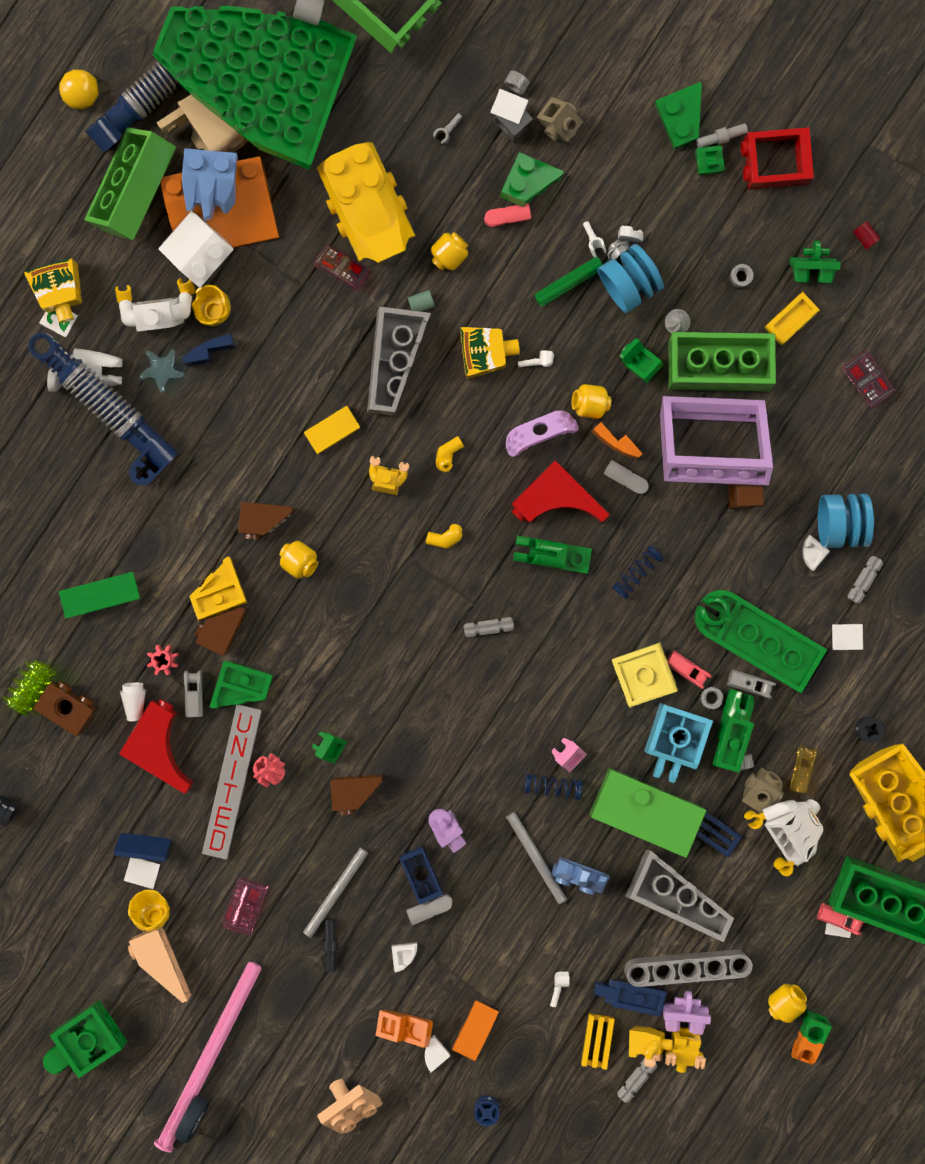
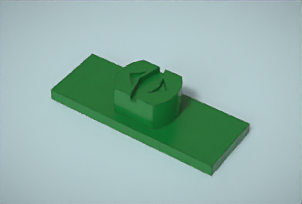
(99, 595)

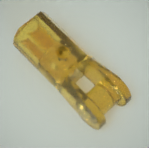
(802, 774)

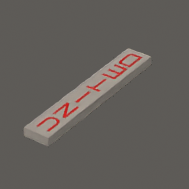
(232, 781)

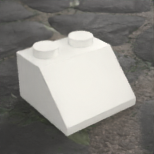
(196, 248)

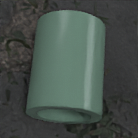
(421, 301)

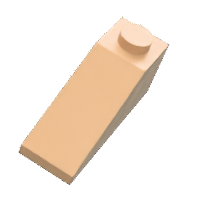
(158, 960)

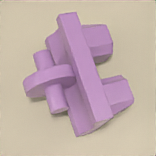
(446, 829)
(686, 1010)

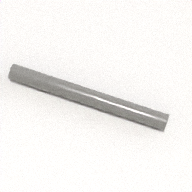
(536, 857)
(335, 892)

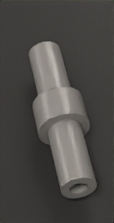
(722, 136)

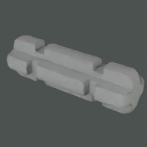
(865, 579)
(488, 627)
(635, 1082)

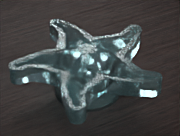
(161, 369)

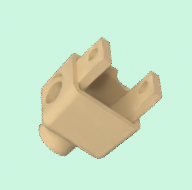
(208, 129)

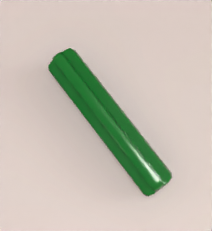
(568, 281)

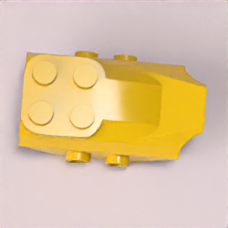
(366, 202)
(895, 797)

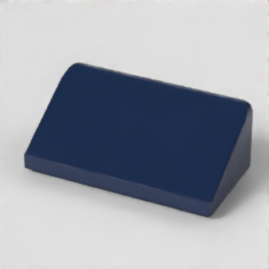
(142, 847)

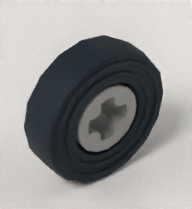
(192, 1119)

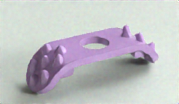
(523, 436)

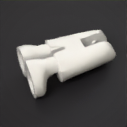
(95, 361)

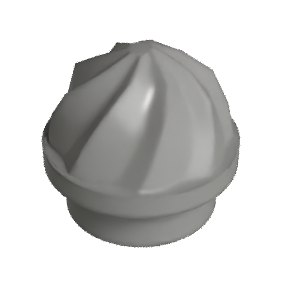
(677, 321)

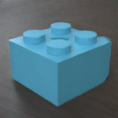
(685, 750)

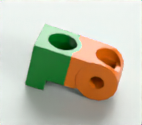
(811, 1037)

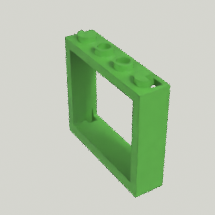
(379, 30)

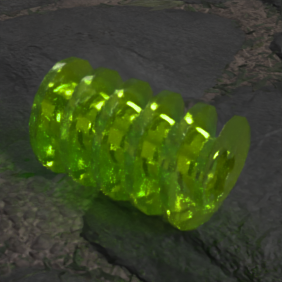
(29, 686)

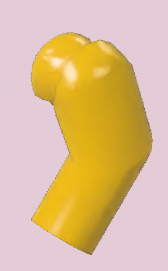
(447, 539)

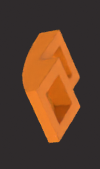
(623, 446)
(404, 1027)
(475, 1030)

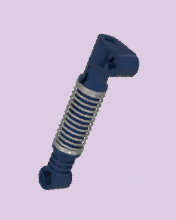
(132, 106)
(112, 409)

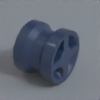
(486, 1116)

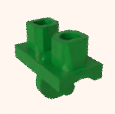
(825, 266)

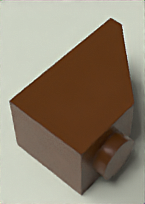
(261, 519)
(220, 631)
(352, 791)

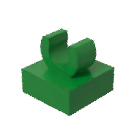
(709, 160)
(330, 747)

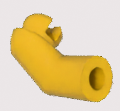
(445, 454)

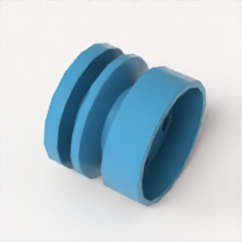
(635, 275)
(848, 520)

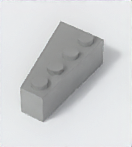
(394, 349)
(670, 894)

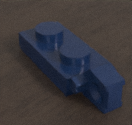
(629, 997)

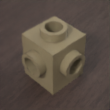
(559, 119)
(762, 790)

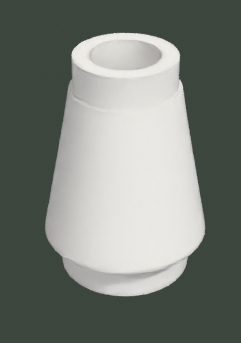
(133, 700)

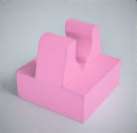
(571, 755)

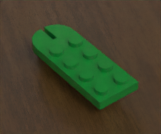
(759, 639)

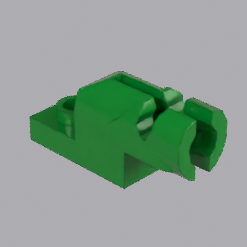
(553, 555)
(734, 731)

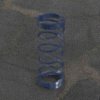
(654, 554)
(578, 784)

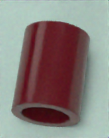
(866, 235)

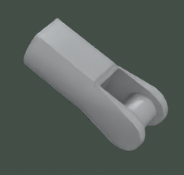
(626, 477)
(748, 682)
(193, 699)
(429, 909)

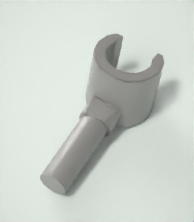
(448, 128)

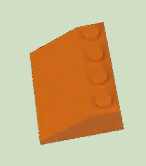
(249, 219)

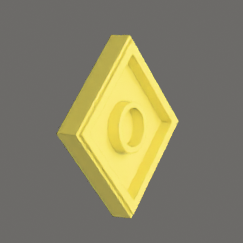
(644, 674)

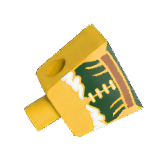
(56, 287)
(485, 350)

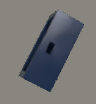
(428, 888)

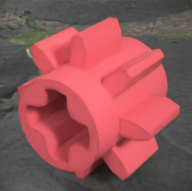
(155, 662)
(269, 770)

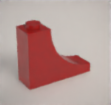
(555, 491)
(151, 747)

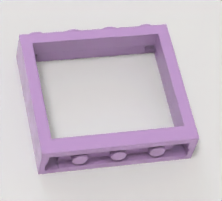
(715, 468)

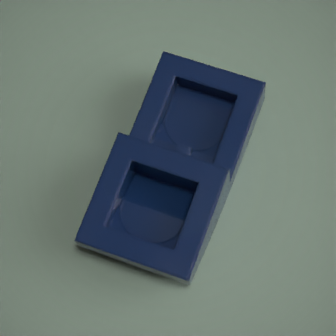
(202, 353)

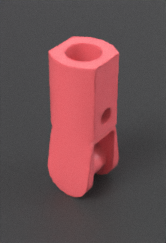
(507, 215)
(684, 667)
(837, 919)

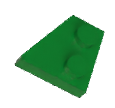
(681, 115)
(528, 179)
(240, 685)

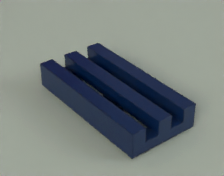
(732, 844)

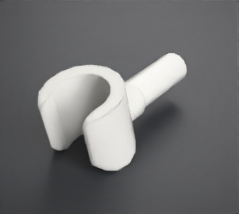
(595, 242)
(545, 360)
(561, 980)

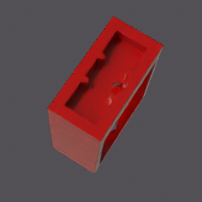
(803, 158)

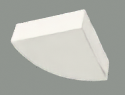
(627, 234)
(813, 552)
(403, 955)
(435, 1054)

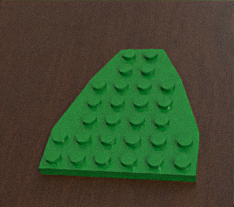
(259, 72)

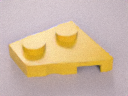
(219, 592)

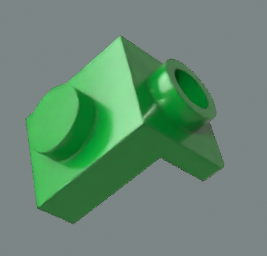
(640, 360)

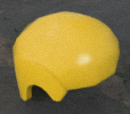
(79, 89)
(211, 305)
(148, 910)

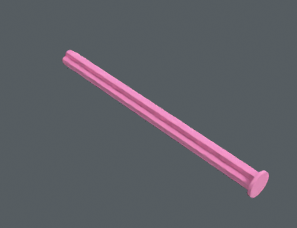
(209, 1054)

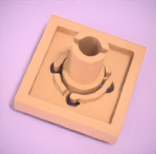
(349, 1107)

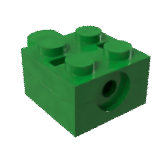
(83, 1040)

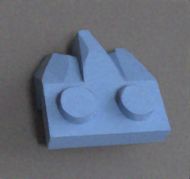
(209, 180)
(578, 874)

